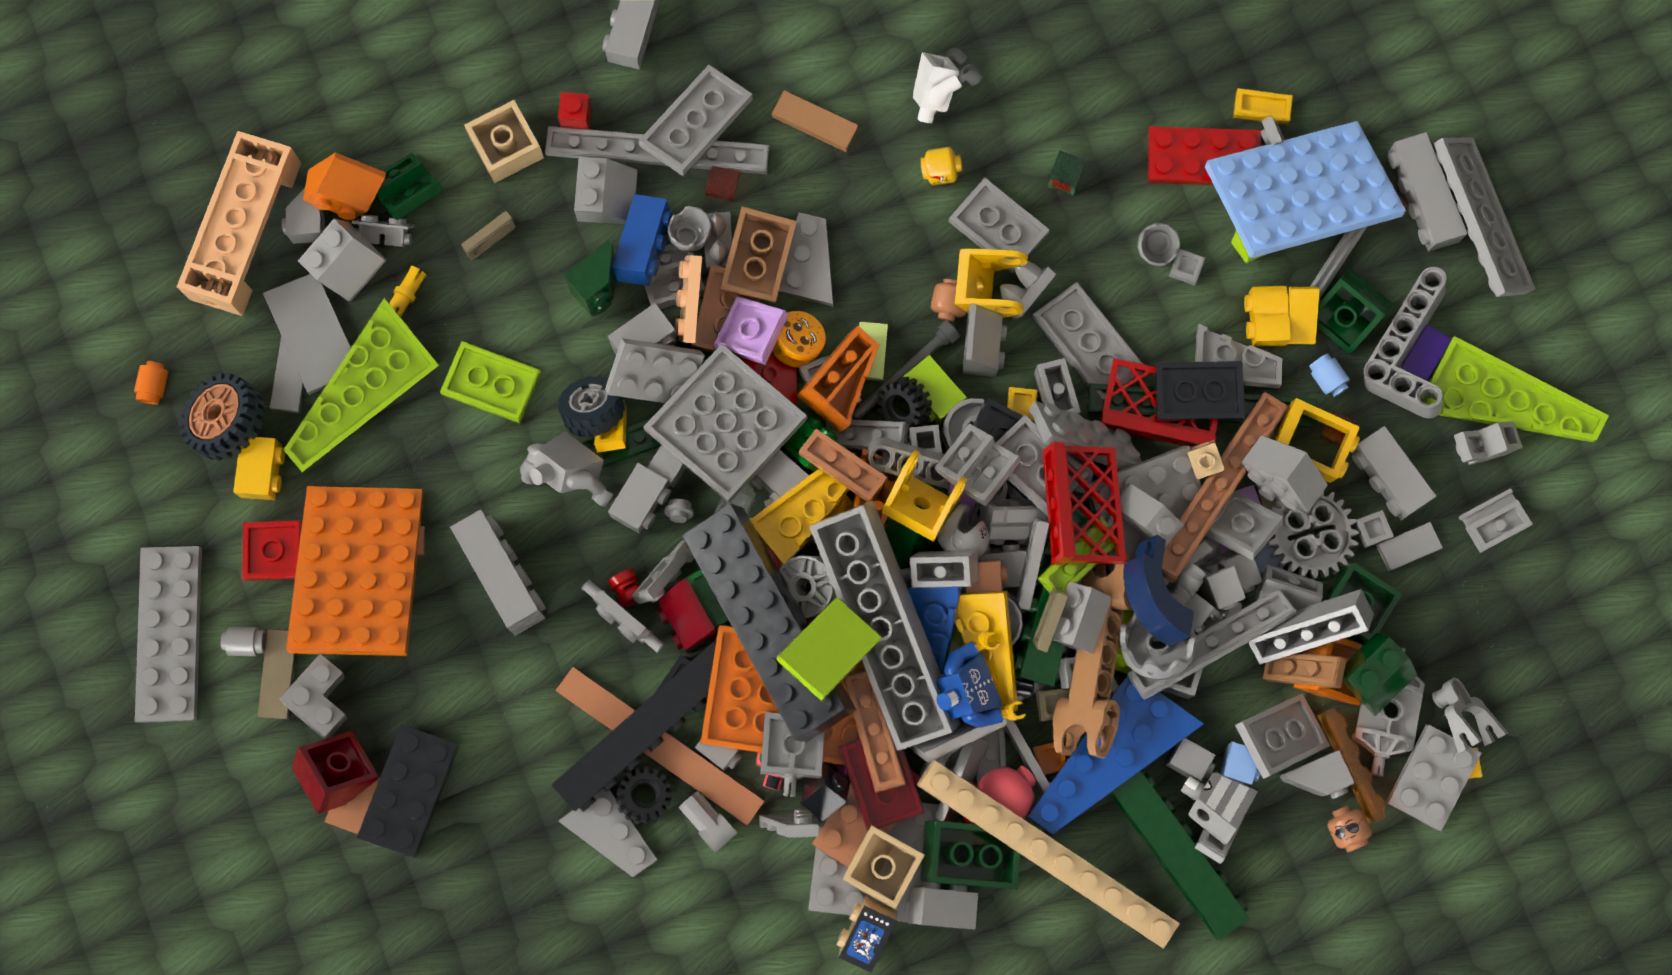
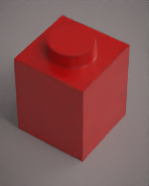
(575, 110)

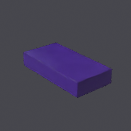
(1426, 353)

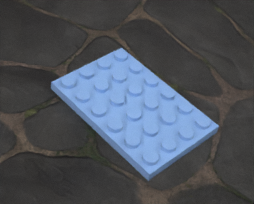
(1304, 189)

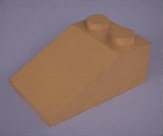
(758, 254)

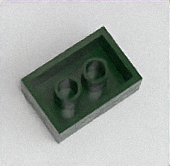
(967, 856)

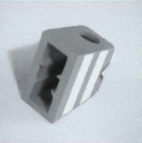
(1219, 804)

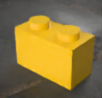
(259, 469)

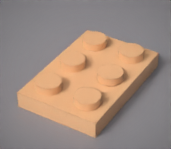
(688, 298)

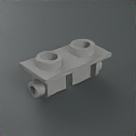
(394, 230)

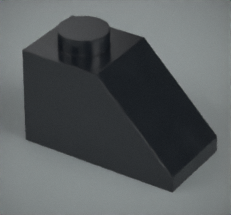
(825, 794)

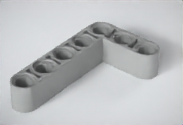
(1403, 343)
(893, 465)

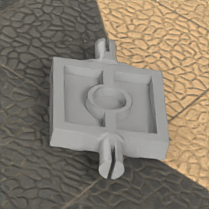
(628, 625)
(789, 757)

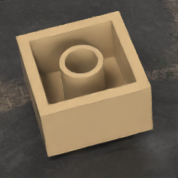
(504, 141)

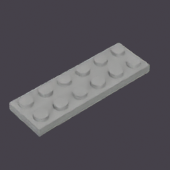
(1484, 216)
(168, 634)

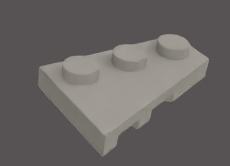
(808, 264)
(1259, 366)
(800, 824)
(611, 834)

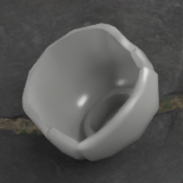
(689, 229)
(1158, 244)

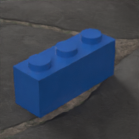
(642, 240)

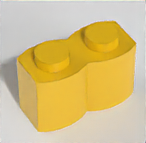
(1268, 316)

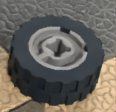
(588, 407)

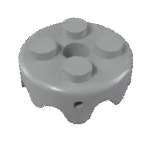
(1150, 662)

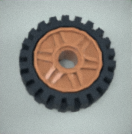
(221, 416)

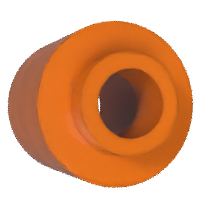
(151, 383)

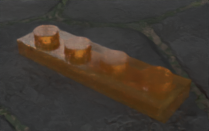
(1370, 803)

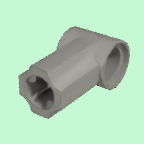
(711, 826)

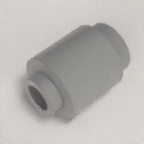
(243, 641)

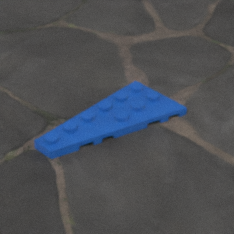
(1143, 734)

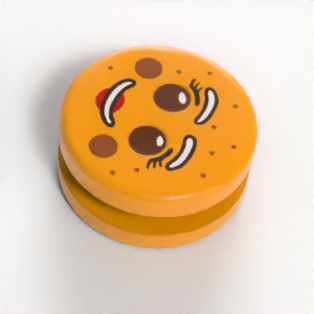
(800, 339)

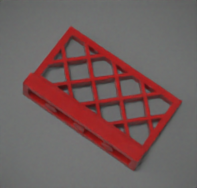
(1148, 426)
(1060, 509)

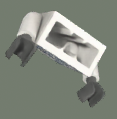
(938, 80)

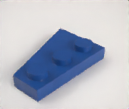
(937, 614)

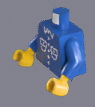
(969, 688)

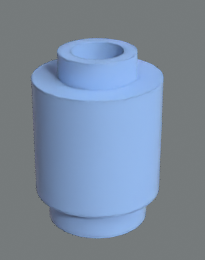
(1329, 375)

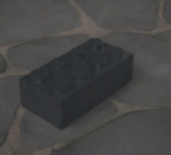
(408, 791)

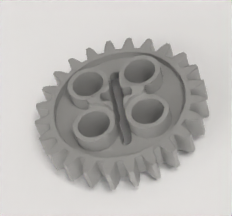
(1319, 557)

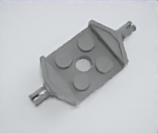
(1388, 735)

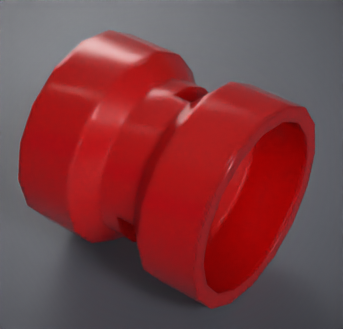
(624, 585)

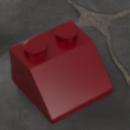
(687, 617)
(333, 771)

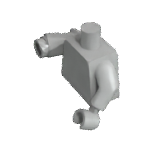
(565, 467)
(1185, 593)

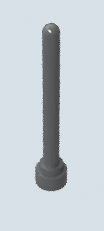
(945, 335)

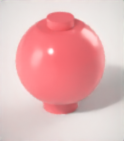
(1010, 788)

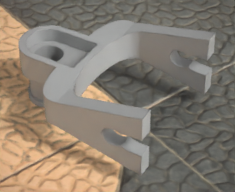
(1457, 697)

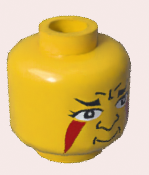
(941, 166)

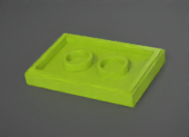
(490, 382)
(828, 648)

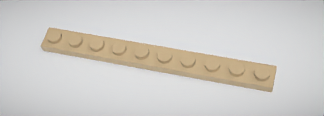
(1047, 853)

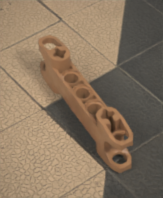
(1089, 699)

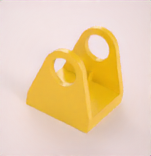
(977, 277)
(911, 492)

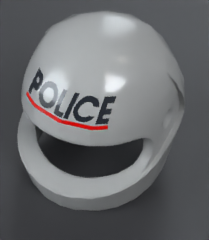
(960, 536)

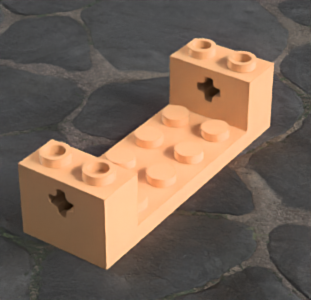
(236, 222)

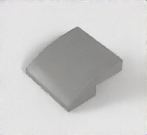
(667, 282)
(980, 461)

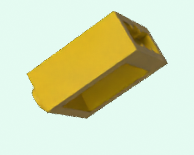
(1349, 443)

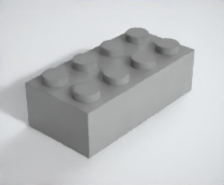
(495, 568)

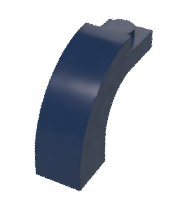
(1149, 596)

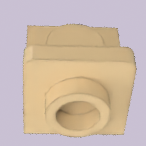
(1205, 459)

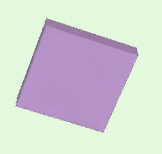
(751, 329)

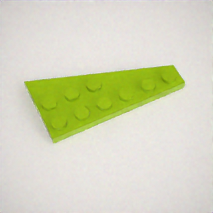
(371, 376)
(1493, 391)

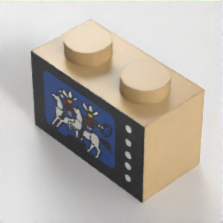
(867, 933)

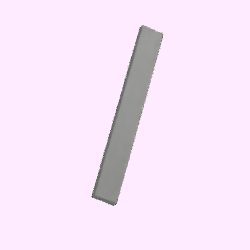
(626, 148)

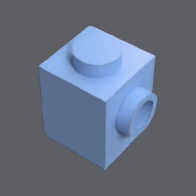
(1239, 764)

